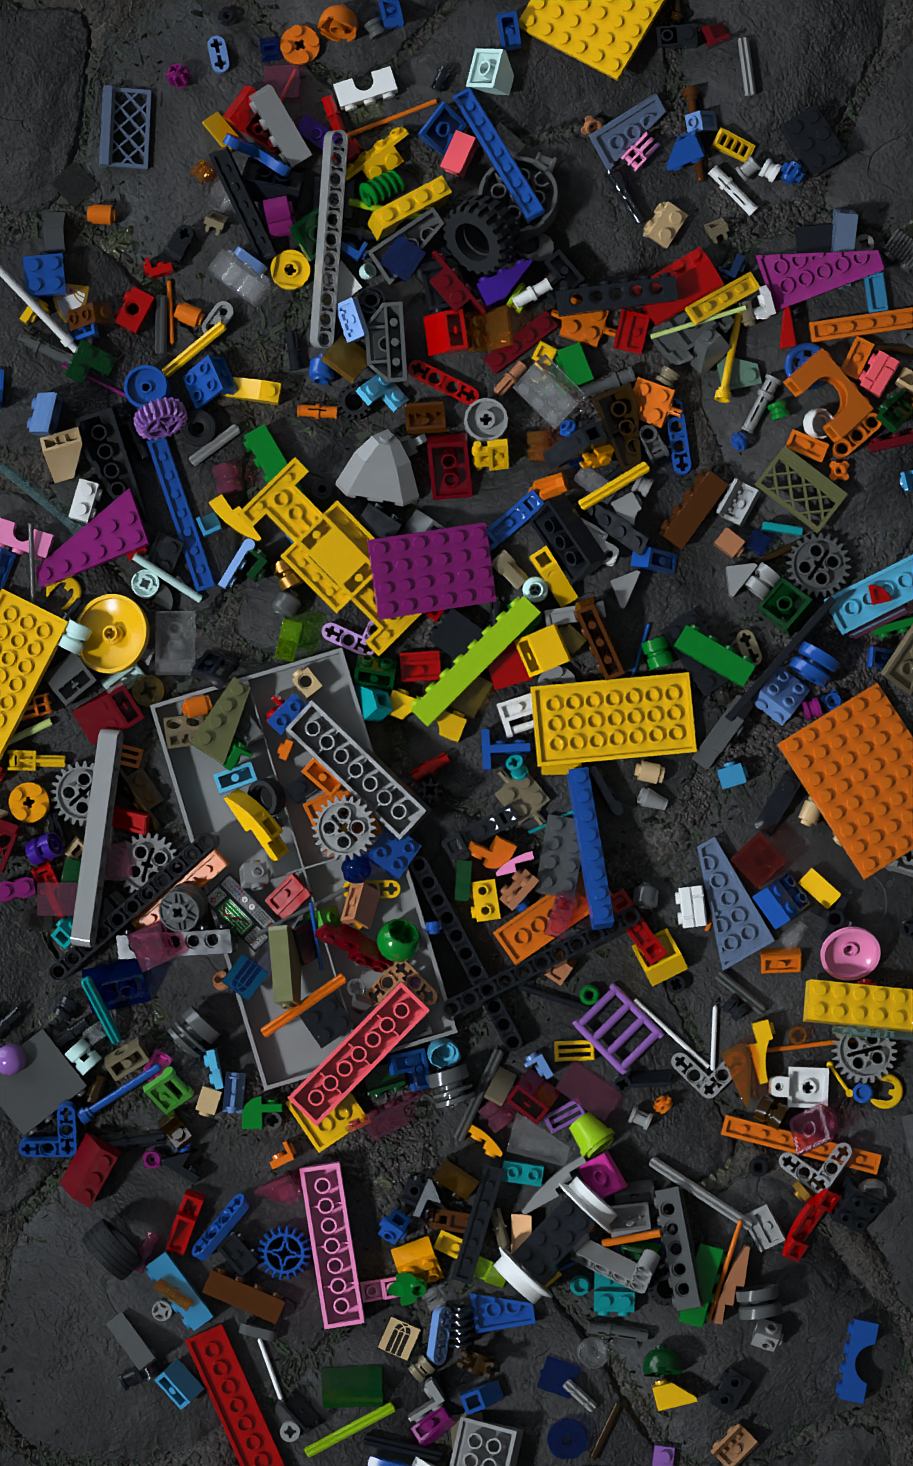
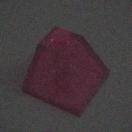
(152, 945)
(813, 1128)
(280, 1190)

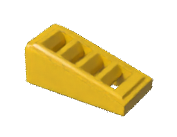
(730, 152)

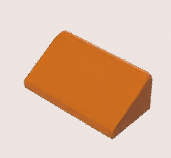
(321, 777)
(780, 960)

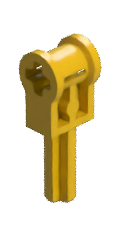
(30, 760)

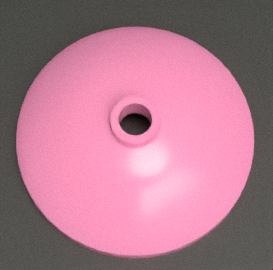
(854, 961)

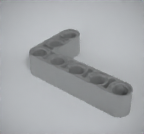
(617, 1267)

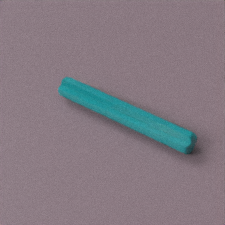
(101, 1010)

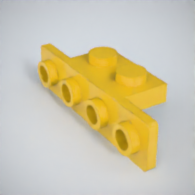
(380, 157)

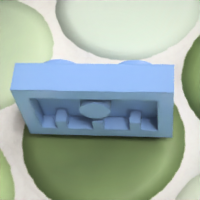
(352, 319)

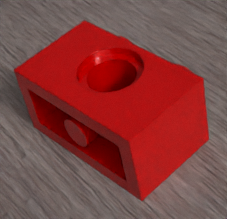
(134, 322)

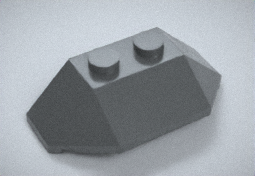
(388, 343)

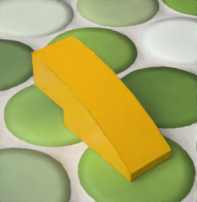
(232, 518)

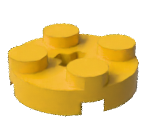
(283, 261)

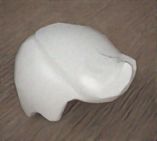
(814, 421)

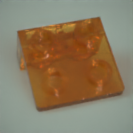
(489, 330)

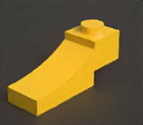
(763, 1033)

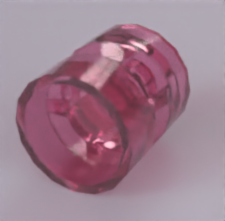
(227, 478)
(496, 1114)

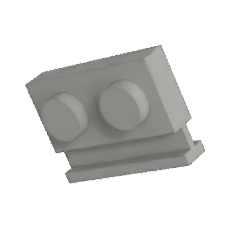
(765, 1228)

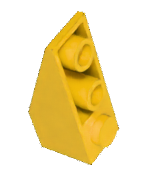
(553, 576)

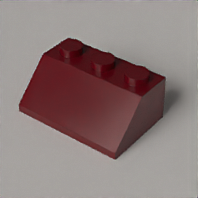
(89, 1169)

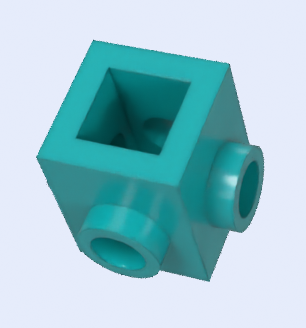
(62, 934)

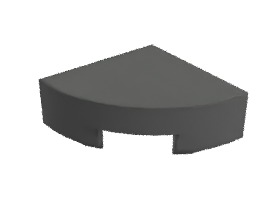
(907, 337)
(164, 597)
(360, 1003)

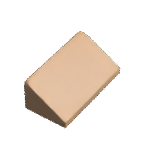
(520, 1229)

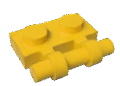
(497, 455)

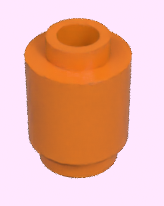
(101, 214)
(189, 314)
(196, 706)

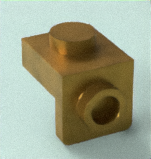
(803, 1192)

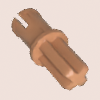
(510, 378)

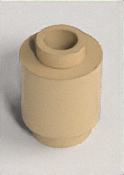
(649, 772)
(809, 813)

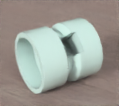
(75, 637)
(77, 1051)

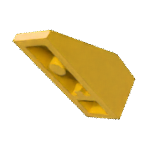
(256, 391)

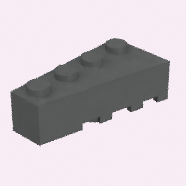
(420, 231)

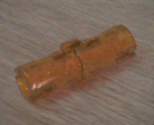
(173, 1294)

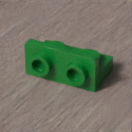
(236, 748)

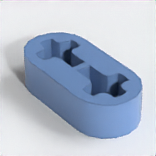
(223, 54)
(245, 256)

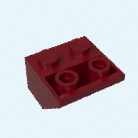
(532, 1096)

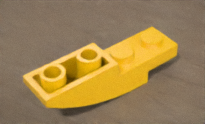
(255, 817)

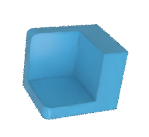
(209, 524)

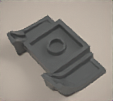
(676, 344)

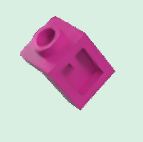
(158, 1058)

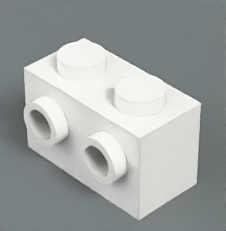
(84, 501)

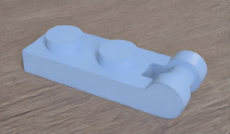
(237, 563)

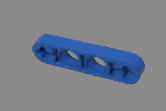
(679, 436)
(207, 1243)

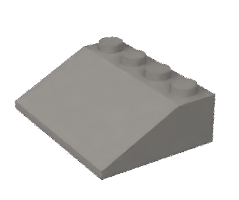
(485, 1444)

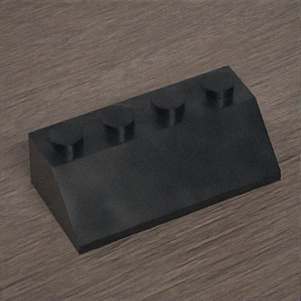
(567, 538)

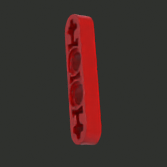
(442, 385)

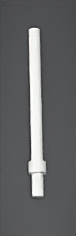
(66, 339)

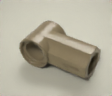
(506, 566)

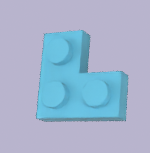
(379, 388)
(212, 1061)

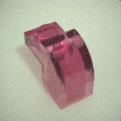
(560, 915)

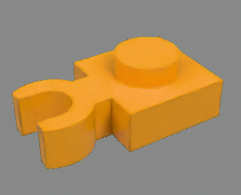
(600, 457)

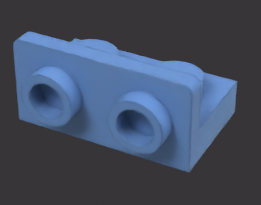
(542, 1066)

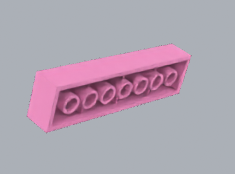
(332, 1245)

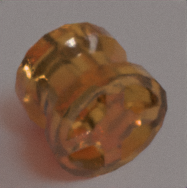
(202, 171)

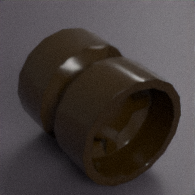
(771, 1112)

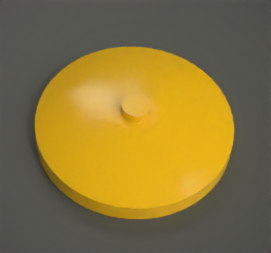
(117, 635)

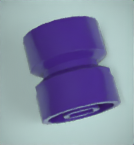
(44, 848)

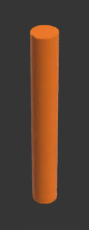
(632, 1238)

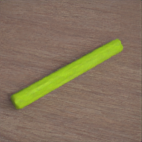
(349, 1429)

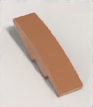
(735, 1277)

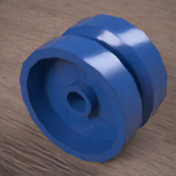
(142, 378)
(813, 667)

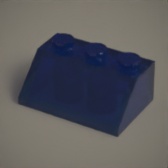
(119, 984)

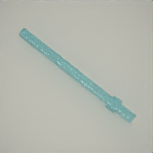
(74, 527)
(854, 1031)

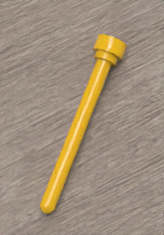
(723, 393)

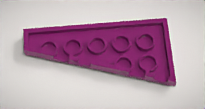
(808, 275)
(105, 538)

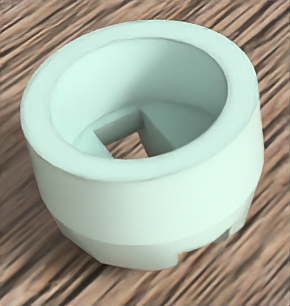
(367, 271)

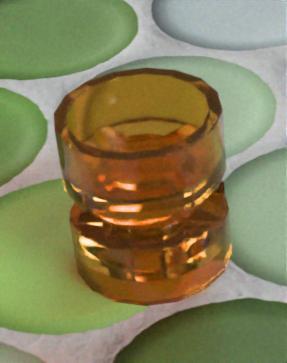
(539, 443)

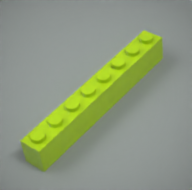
(475, 661)

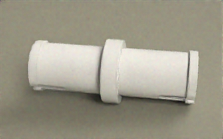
(532, 293)

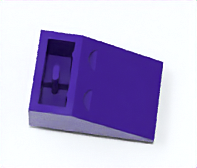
(497, 289)

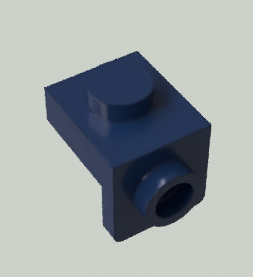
(737, 267)

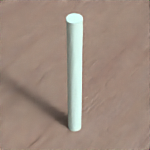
(167, 577)

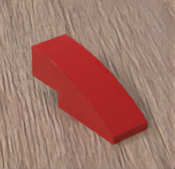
(185, 1221)

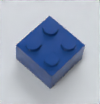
(45, 276)

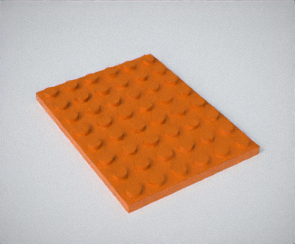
(860, 777)

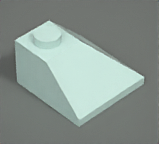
(491, 72)

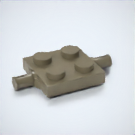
(524, 796)

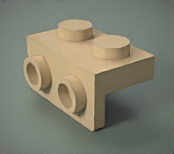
(664, 224)

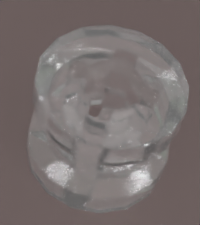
(94, 1033)

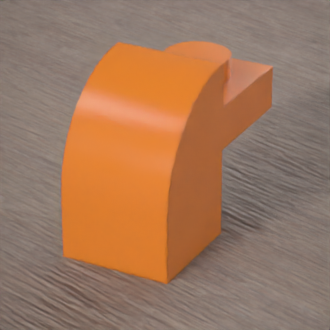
(496, 855)

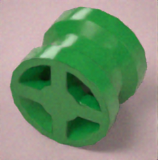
(779, 410)

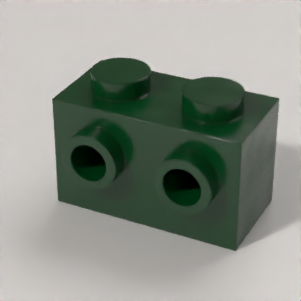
(375, 672)

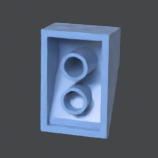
(45, 415)

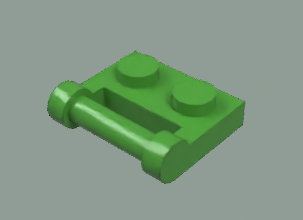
(163, 1095)

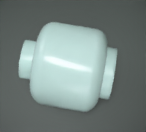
(540, 595)

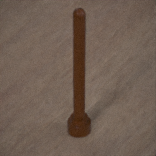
(691, 94)

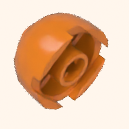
(338, 23)

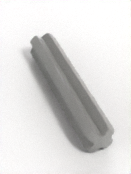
(746, 66)
(214, 445)

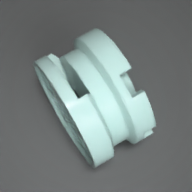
(145, 584)

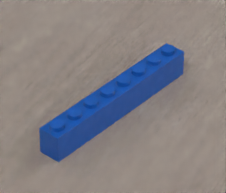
(590, 848)

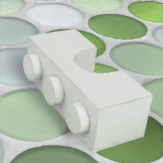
(383, 87)

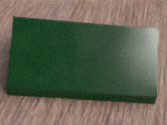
(352, 1386)

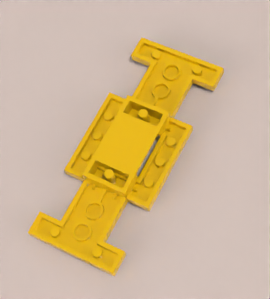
(333, 542)

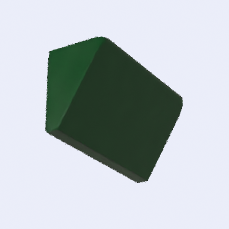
(463, 880)
(635, 1249)

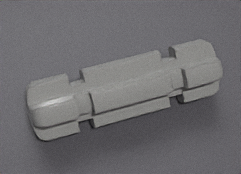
(580, 1395)

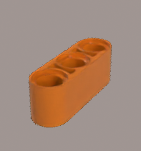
(850, 443)

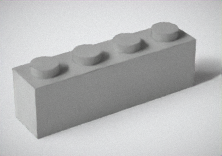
(280, 126)

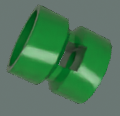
(657, 653)

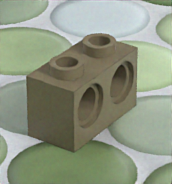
(181, 730)

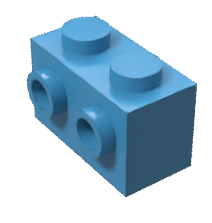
(179, 1384)

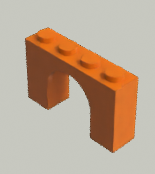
(852, 403)

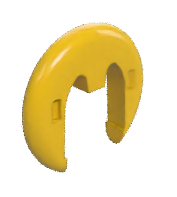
(71, 583)
(896, 1093)

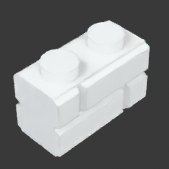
(691, 906)

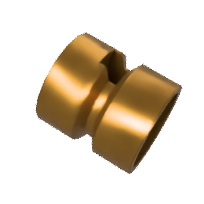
(287, 576)

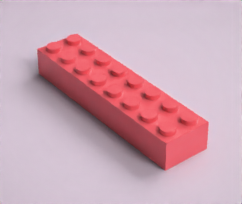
(358, 1053)

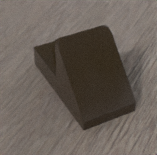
(175, 1130)

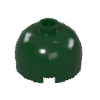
(662, 1362)

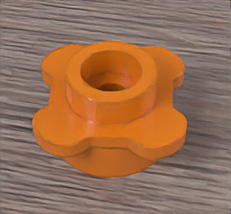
(843, 467)
(663, 1103)

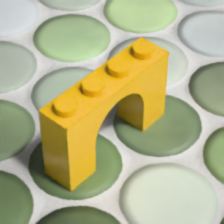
(387, 218)

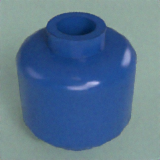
(320, 372)

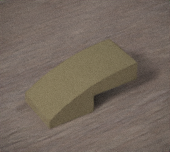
(500, 1086)

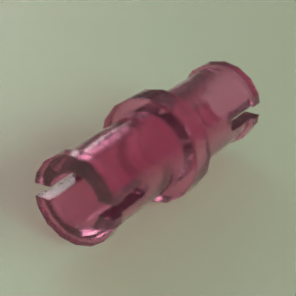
(147, 1249)

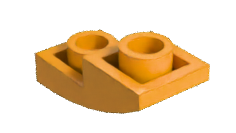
(490, 1145)

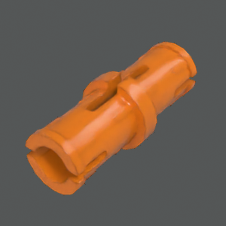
(317, 411)

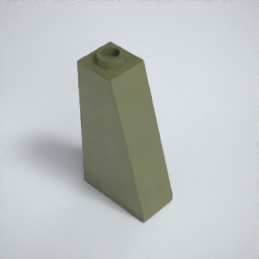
(285, 967)

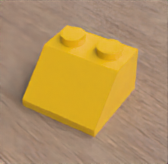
(667, 966)

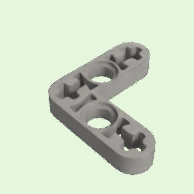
(704, 1078)
(823, 1173)

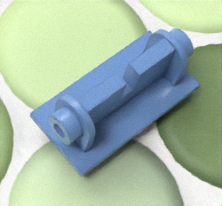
(234, 1092)

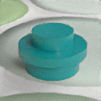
(580, 1285)

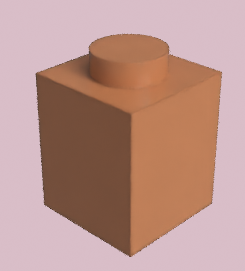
(730, 543)

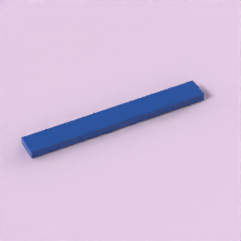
(498, 154)
(181, 513)

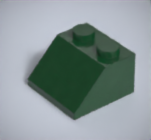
(786, 607)

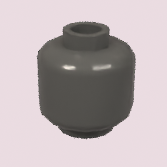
(286, 604)
(645, 897)

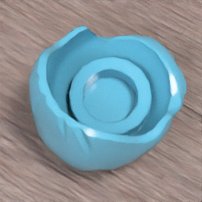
(443, 1053)

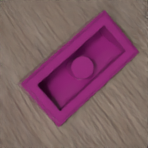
(433, 1426)

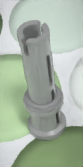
(765, 395)

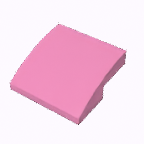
(509, 867)

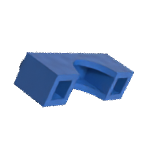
(862, 1334)

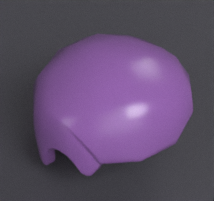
(12, 1059)

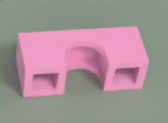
(42, 541)

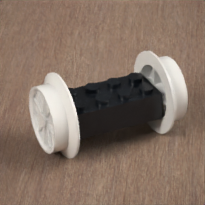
(555, 1240)

